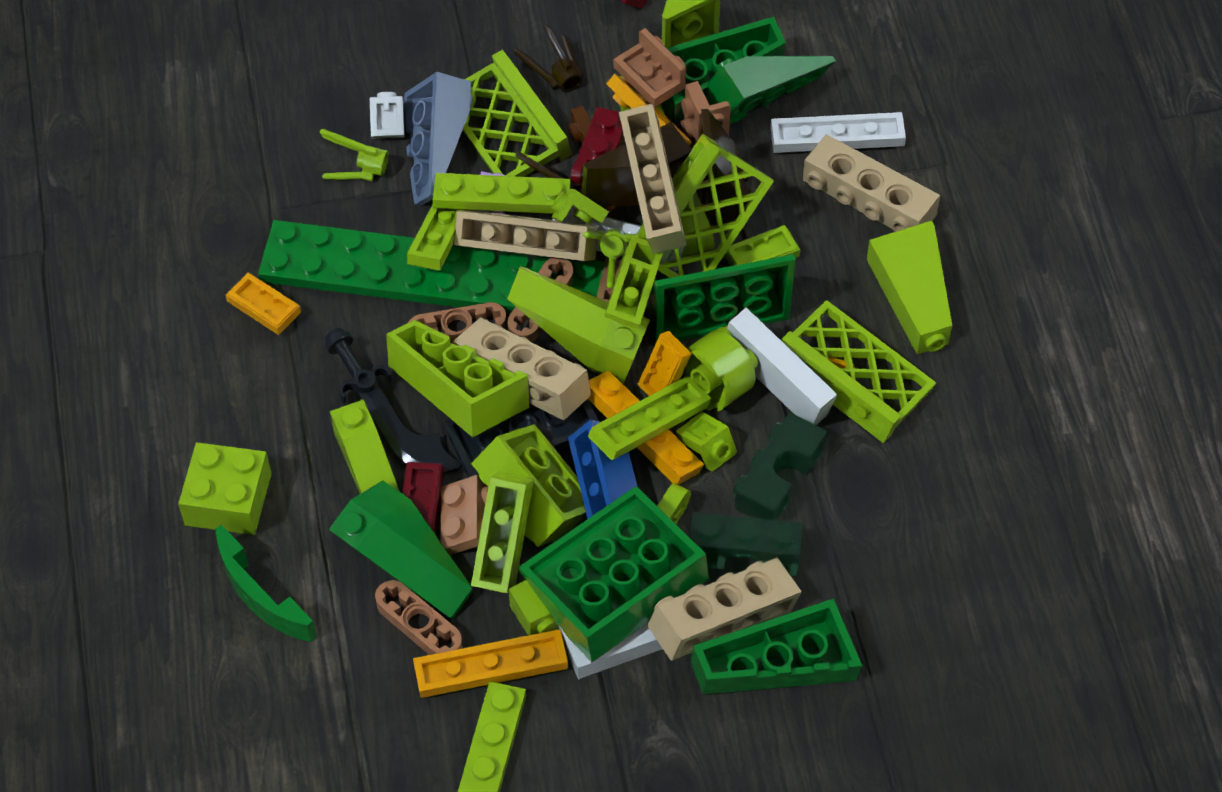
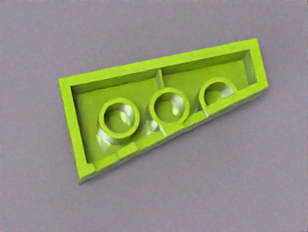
(455, 379)

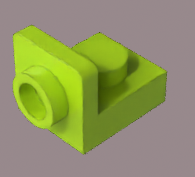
(585, 209)
(709, 439)

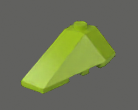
(577, 323)

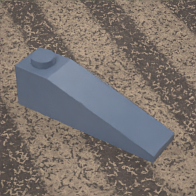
(434, 118)

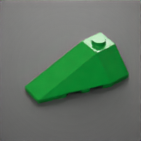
(762, 80)
(398, 540)

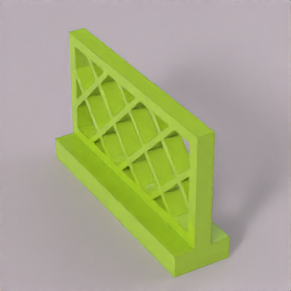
(530, 110)
(688, 180)
(852, 398)

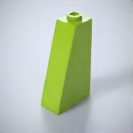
(914, 284)

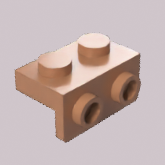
(652, 69)
(692, 105)
(462, 514)

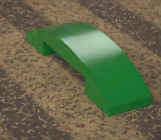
(285, 617)

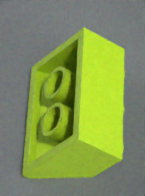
(556, 492)

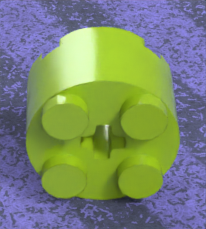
(721, 367)

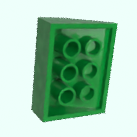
(710, 299)
(614, 571)

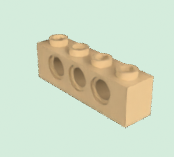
(652, 178)
(868, 185)
(525, 235)
(553, 381)
(723, 607)

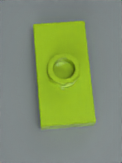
(764, 246)

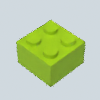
(225, 488)

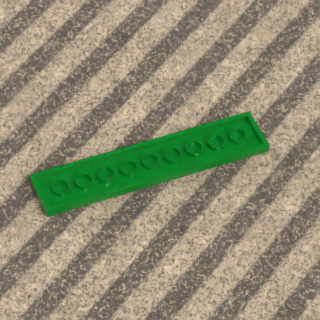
(379, 268)

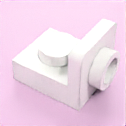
(387, 116)

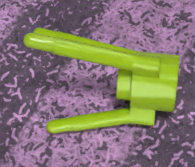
(370, 159)
(613, 245)

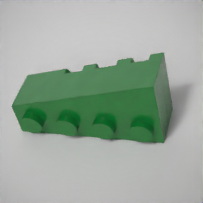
(779, 653)

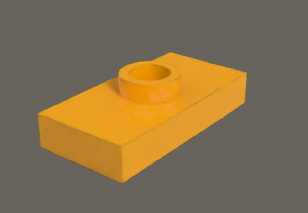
(263, 303)
(664, 364)

